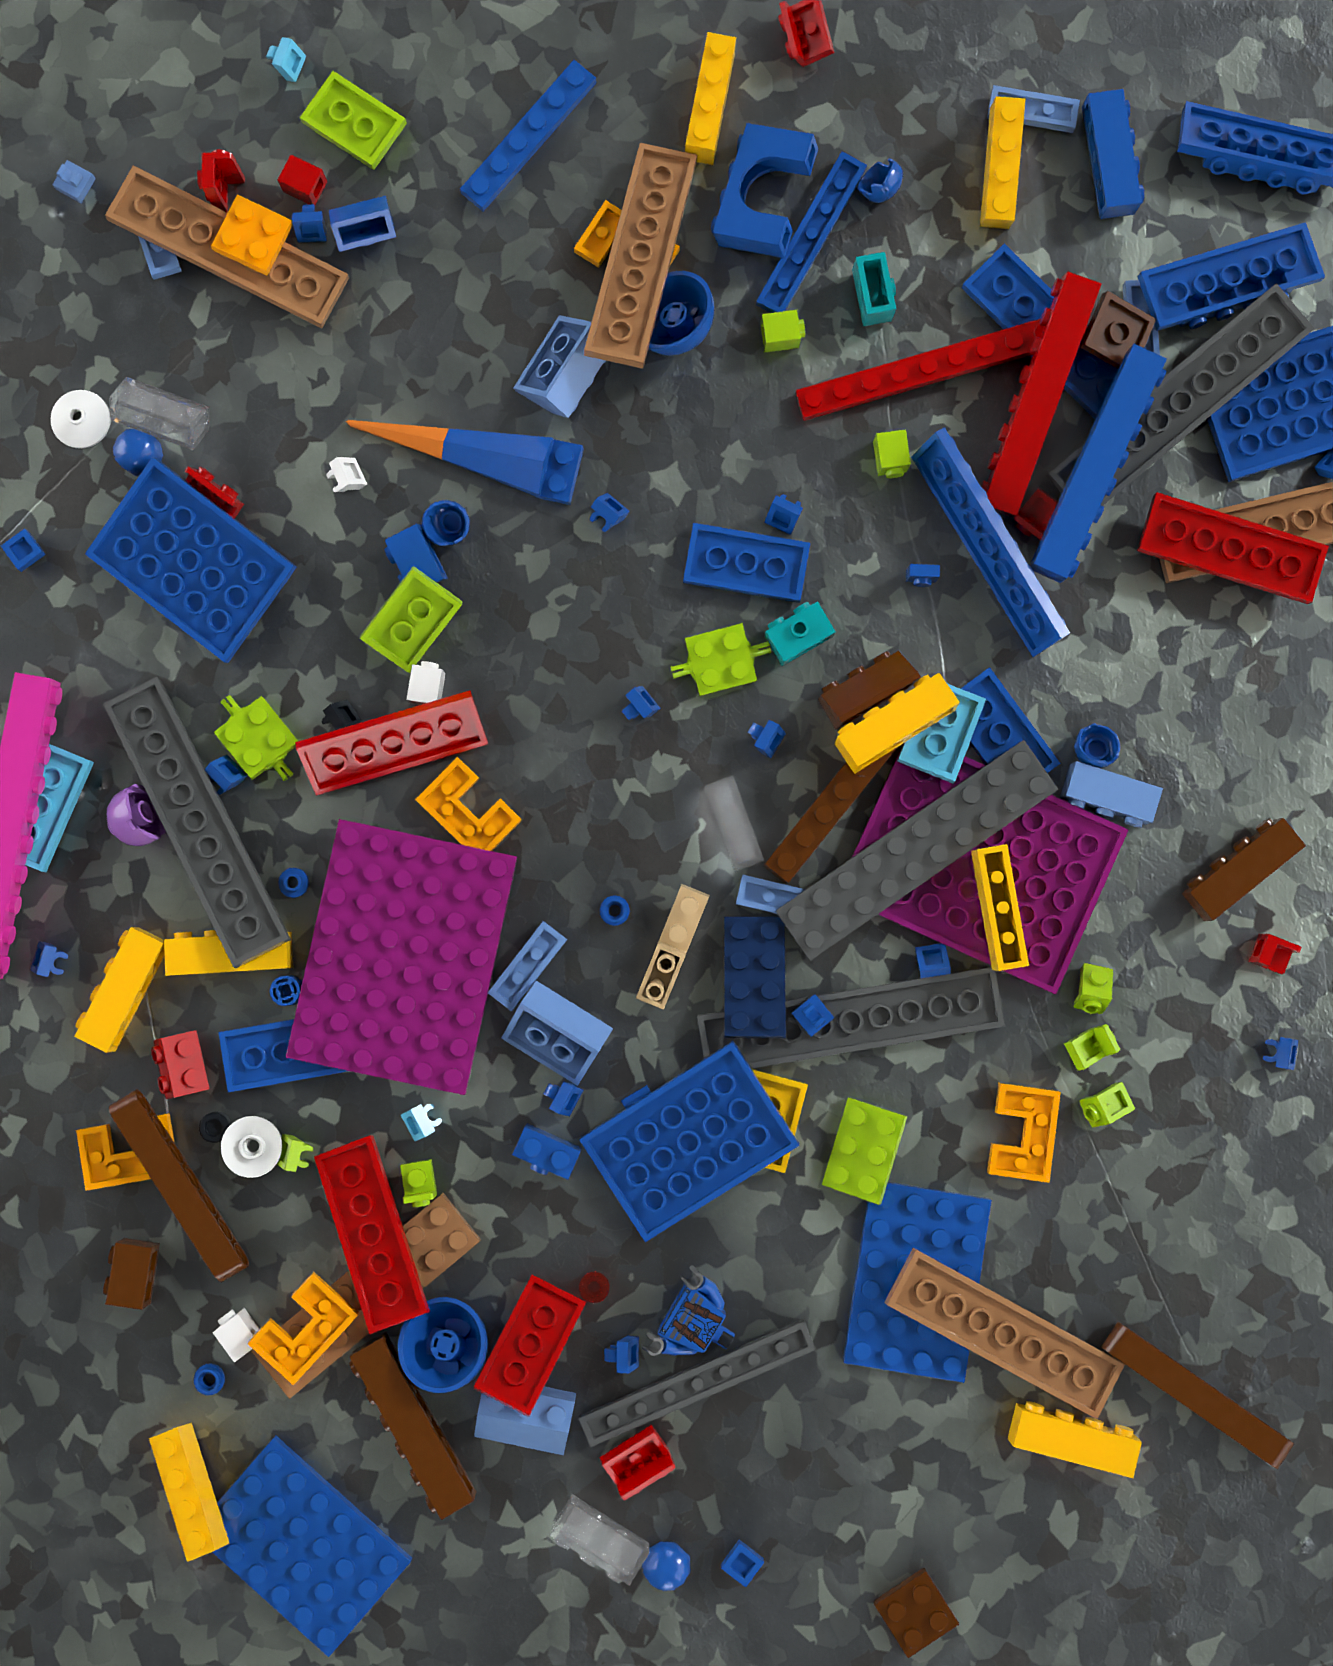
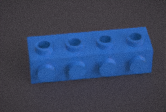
(1112, 153)

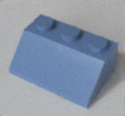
(559, 369)
(556, 1033)
(543, 1430)

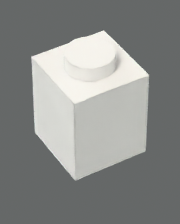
(425, 683)
(236, 1332)

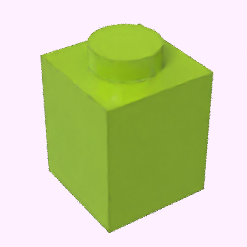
(781, 330)
(891, 453)

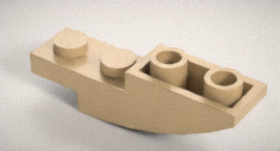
(672, 946)

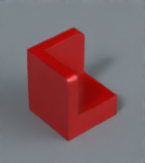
(302, 180)
(1273, 953)

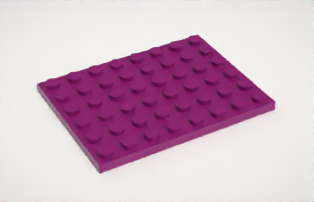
(1057, 866)
(402, 957)

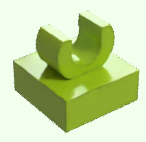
(291, 1153)

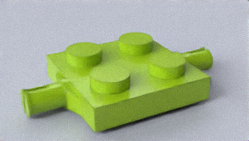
(720, 659)
(256, 738)

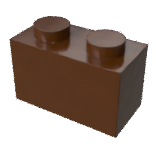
(131, 1273)

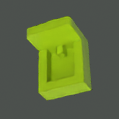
(1094, 989)
(1092, 1046)

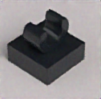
(340, 715)

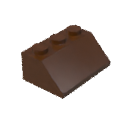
(867, 688)

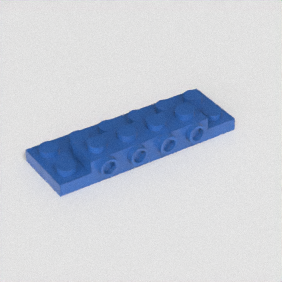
(1257, 148)
(1230, 277)

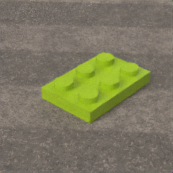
(353, 120)
(411, 619)
(864, 1150)

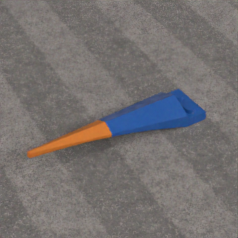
(524, 462)

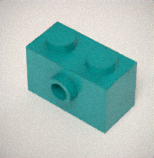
(874, 289)
(799, 632)

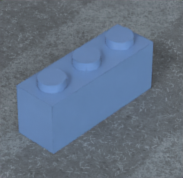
(1111, 794)

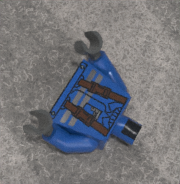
(692, 1320)

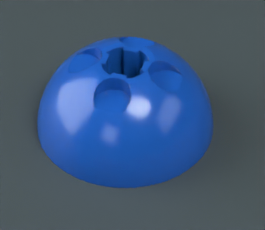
(683, 314)
(428, 1350)

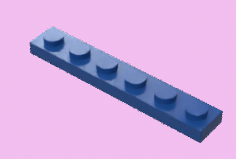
(528, 135)
(811, 234)

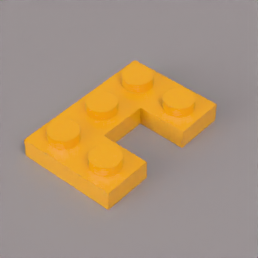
(600, 234)
(443, 803)
(1040, 1116)
(104, 1167)
(297, 1354)

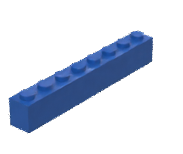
(1097, 464)

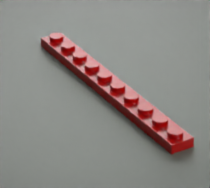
(918, 370)

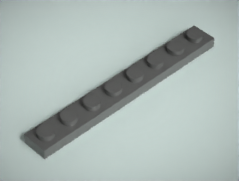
(696, 1383)

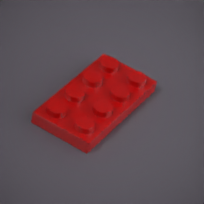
(530, 1345)

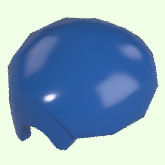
(881, 181)
(135, 449)
(445, 523)
(1097, 746)
(666, 1566)

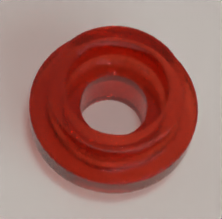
(587, 1294)

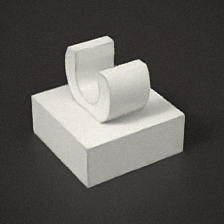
(347, 474)

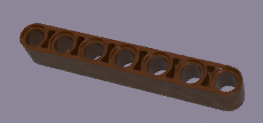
(178, 1185)
(1197, 1395)

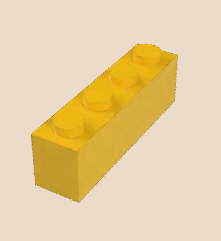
(710, 97)
(1002, 162)
(896, 722)
(999, 908)
(207, 955)
(121, 990)
(1074, 1439)
(189, 1491)

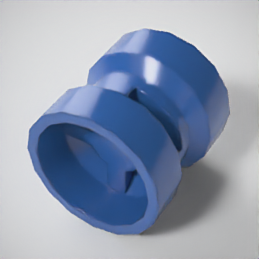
(291, 989)

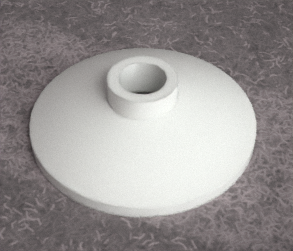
(89, 428)
(236, 1148)

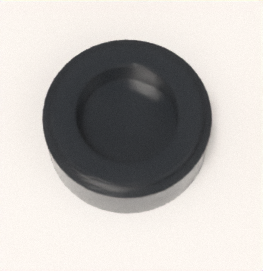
(214, 1126)

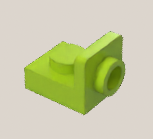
(1107, 1105)
(418, 1182)

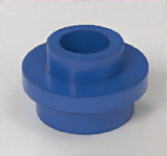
(303, 882)
(607, 903)
(201, 1383)

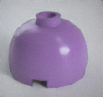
(133, 817)

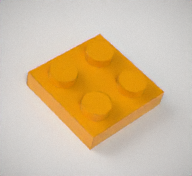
(252, 235)

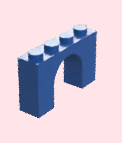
(760, 151)

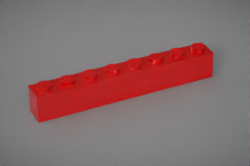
(1040, 391)

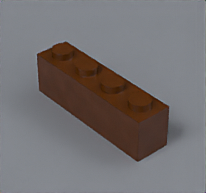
(1243, 869)

